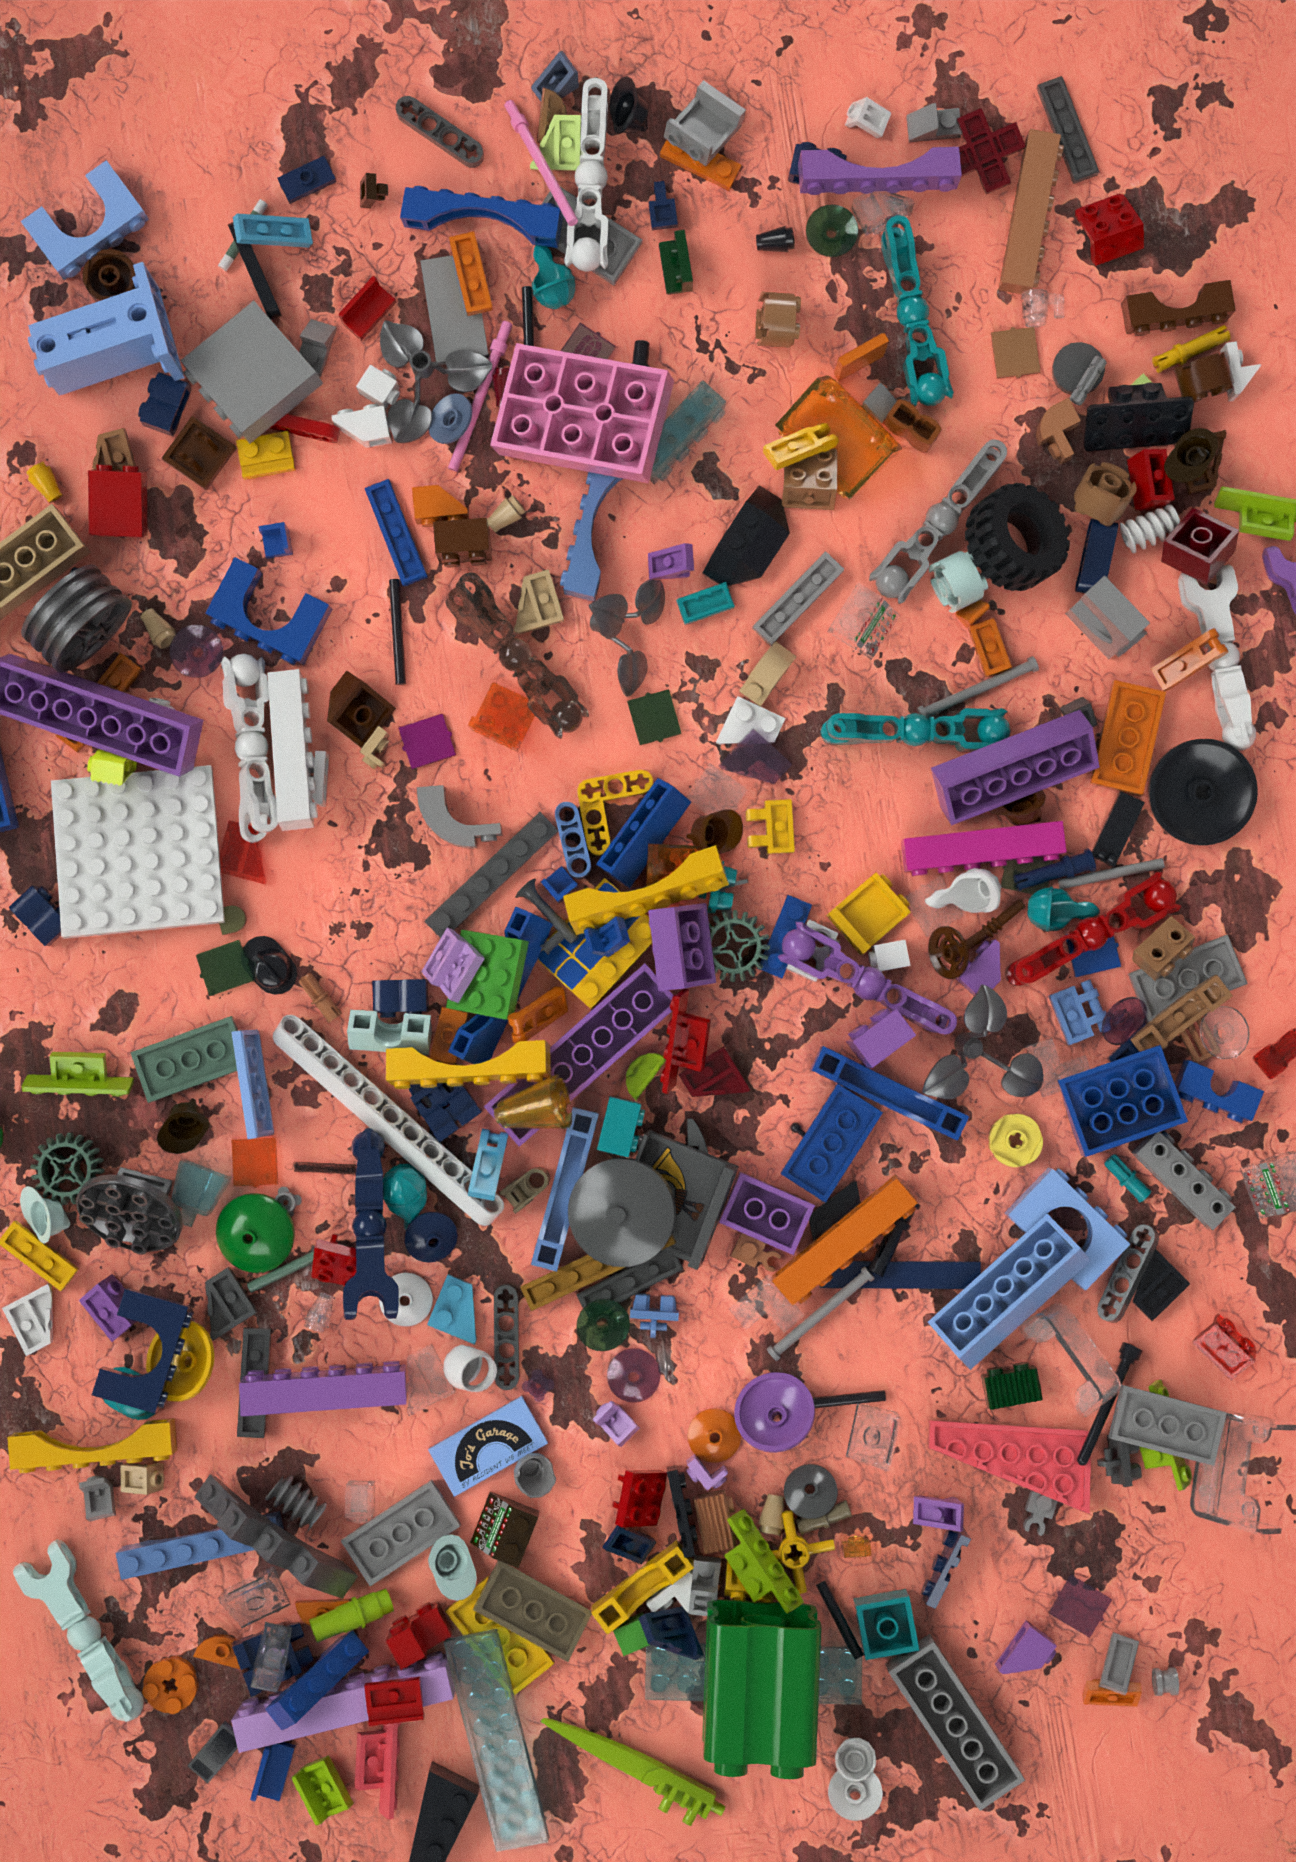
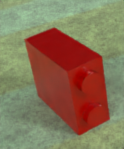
(117, 501)

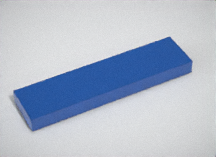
(396, 532)

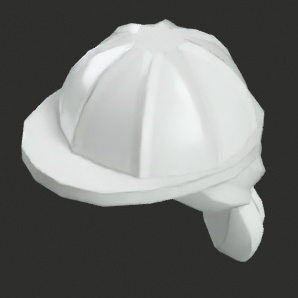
(970, 891)

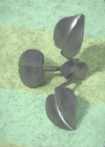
(405, 343)
(608, 621)
(982, 1014)

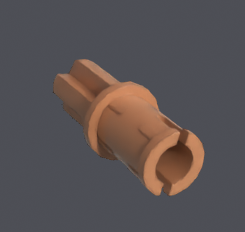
(319, 997)

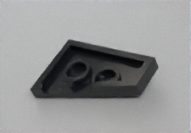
(683, 1509)

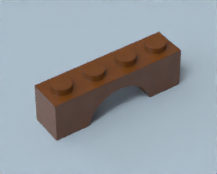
(1146, 313)

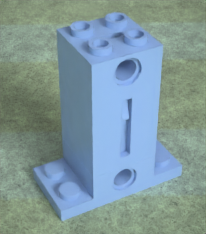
(106, 338)

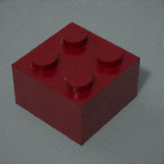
(1199, 545)

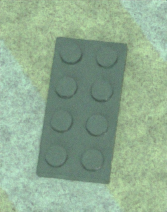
(186, 1059)

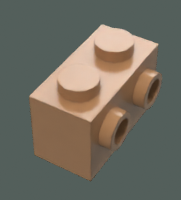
(1163, 949)

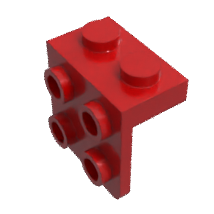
(1112, 228)

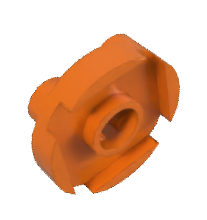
(174, 1700)

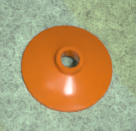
(710, 1422)

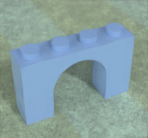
(121, 218)
(1052, 1191)

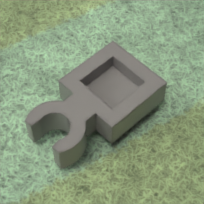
(1040, 1507)

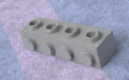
(1183, 1180)

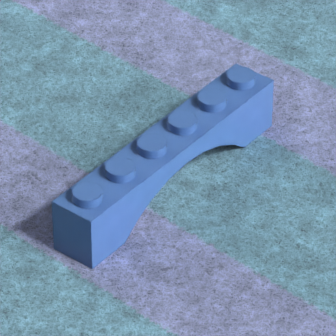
(583, 572)
(569, 1170)
(180, 1551)

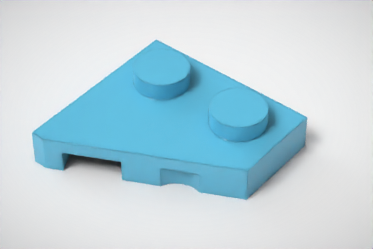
(455, 1310)

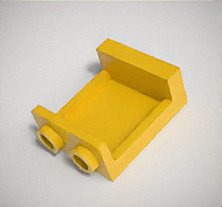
(869, 912)

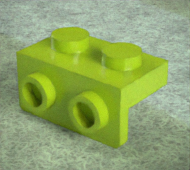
(322, 1789)

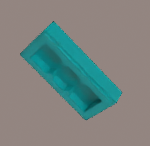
(705, 603)

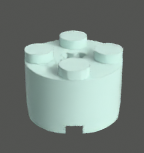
(957, 581)

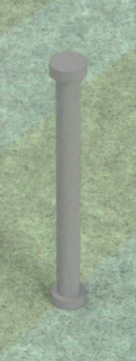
(1030, 665)
(776, 1350)

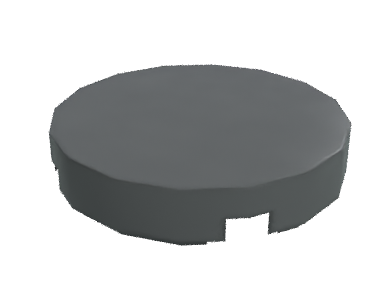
(1071, 365)

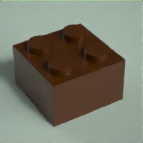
(462, 542)

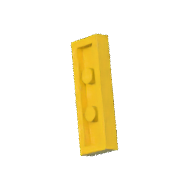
(38, 1256)

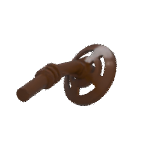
(956, 950)

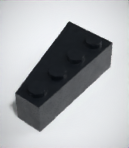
(442, 1814)

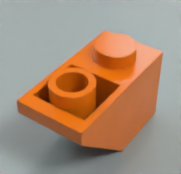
(435, 504)

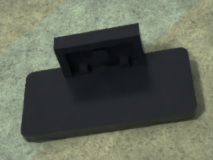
(1137, 418)

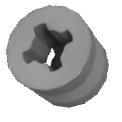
(1165, 1681)

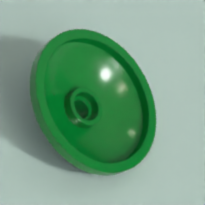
(266, 1223)

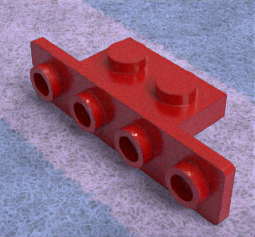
(686, 1041)

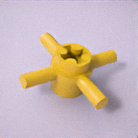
(797, 1563)

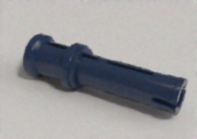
(1066, 867)

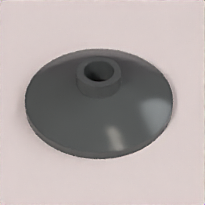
(815, 1504)

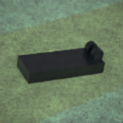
(1117, 829)

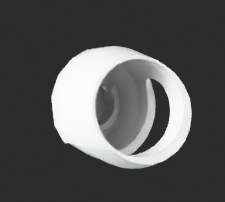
(463, 1366)

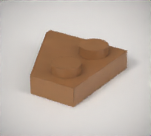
(114, 449)

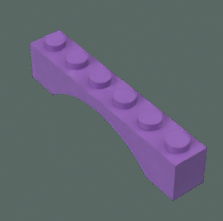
(826, 173)

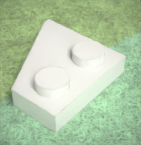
(746, 716)
(32, 1319)

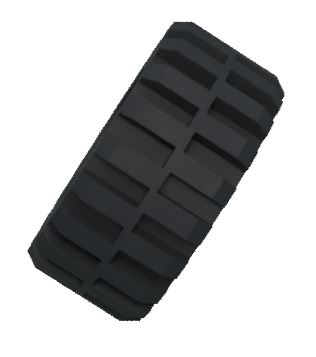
(1038, 523)

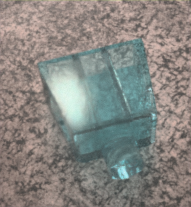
(197, 1190)

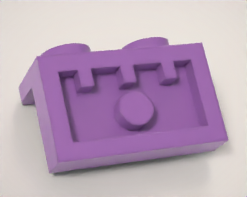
(103, 1304)

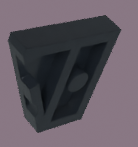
(1158, 1287)

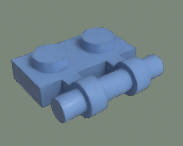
(1071, 1014)

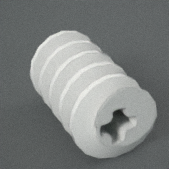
(1149, 527)

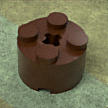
(103, 269)
(1205, 376)

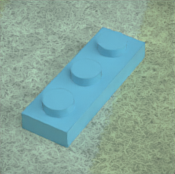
(272, 230)

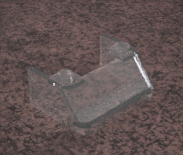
(1220, 1488)

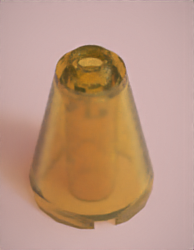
(536, 1106)

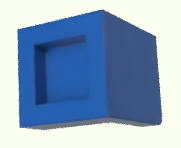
(276, 540)
(559, 884)

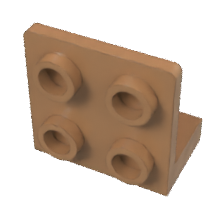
(811, 482)

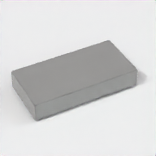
(1119, 1663)

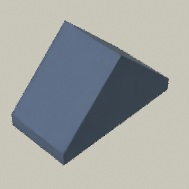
(558, 76)

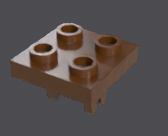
(199, 453)

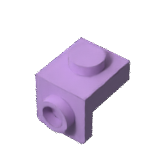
(616, 1422)
(699, 1472)

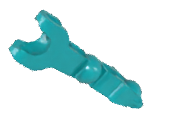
(913, 315)
(917, 729)

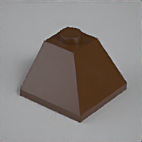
(357, 709)

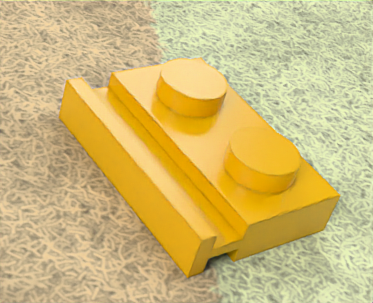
(266, 455)

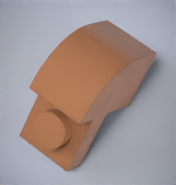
(1052, 427)

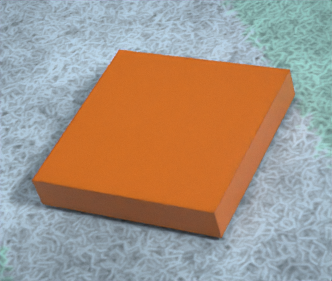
(861, 356)

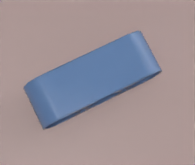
(572, 827)

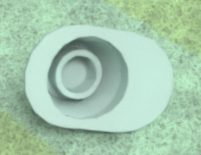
(43, 1214)
(452, 1567)

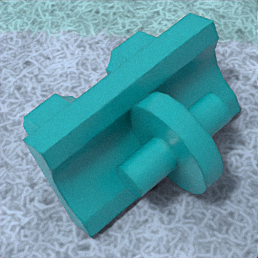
(722, 900)

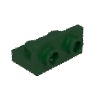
(676, 264)

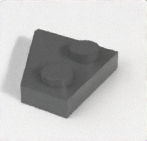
(227, 1303)

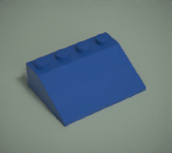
(1121, 1101)

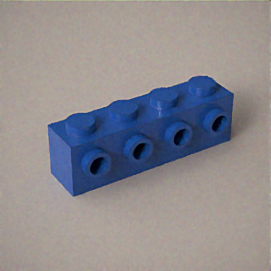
(660, 819)

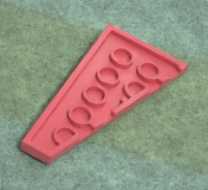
(1026, 1456)

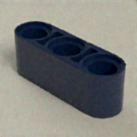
(1096, 554)

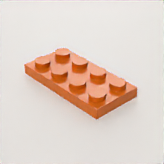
(1128, 737)

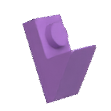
(671, 562)
(939, 1513)

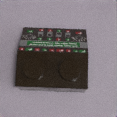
(504, 1529)

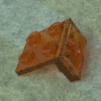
(503, 717)
(665, 859)

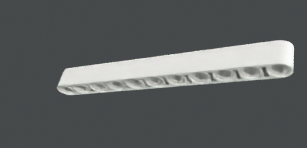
(377, 1112)

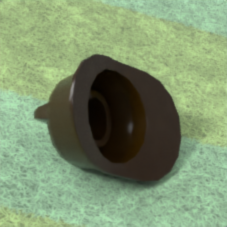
(1191, 455)
(183, 1128)

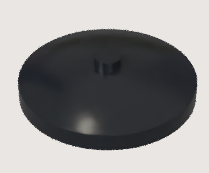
(1202, 791)

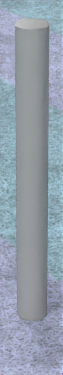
(1111, 873)

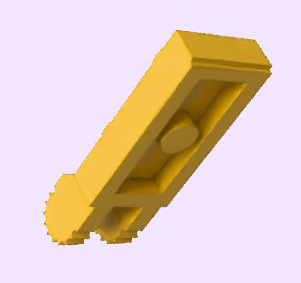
(799, 446)

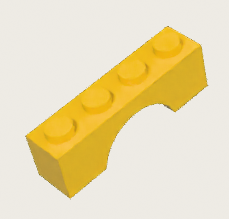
(627, 1596)

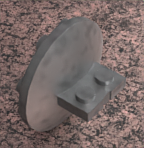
(130, 1210)

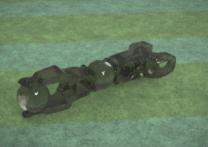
(515, 655)

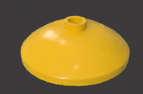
(189, 1376)

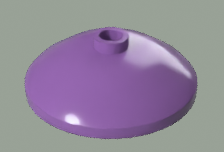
(772, 1396)

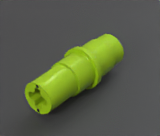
(352, 1615)

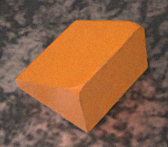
(972, 613)

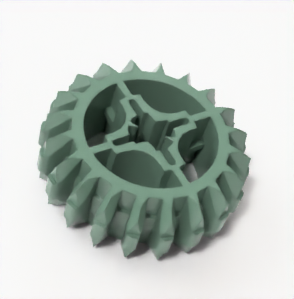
(756, 939)
(58, 1162)

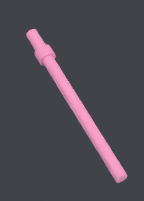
(521, 126)
(497, 350)

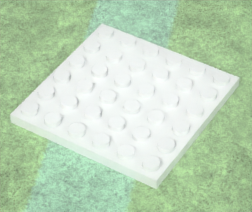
(137, 853)

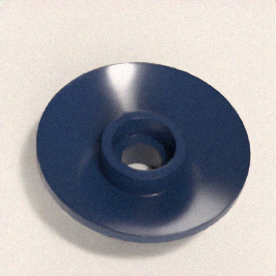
(426, 1227)

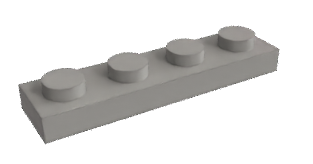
(798, 598)

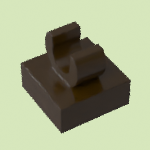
(371, 191)

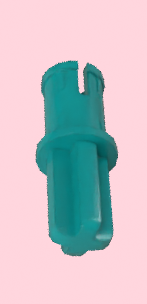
(1127, 1178)

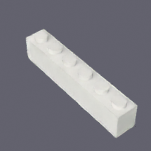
(291, 750)

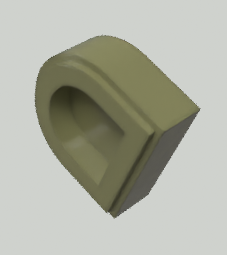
(234, 920)

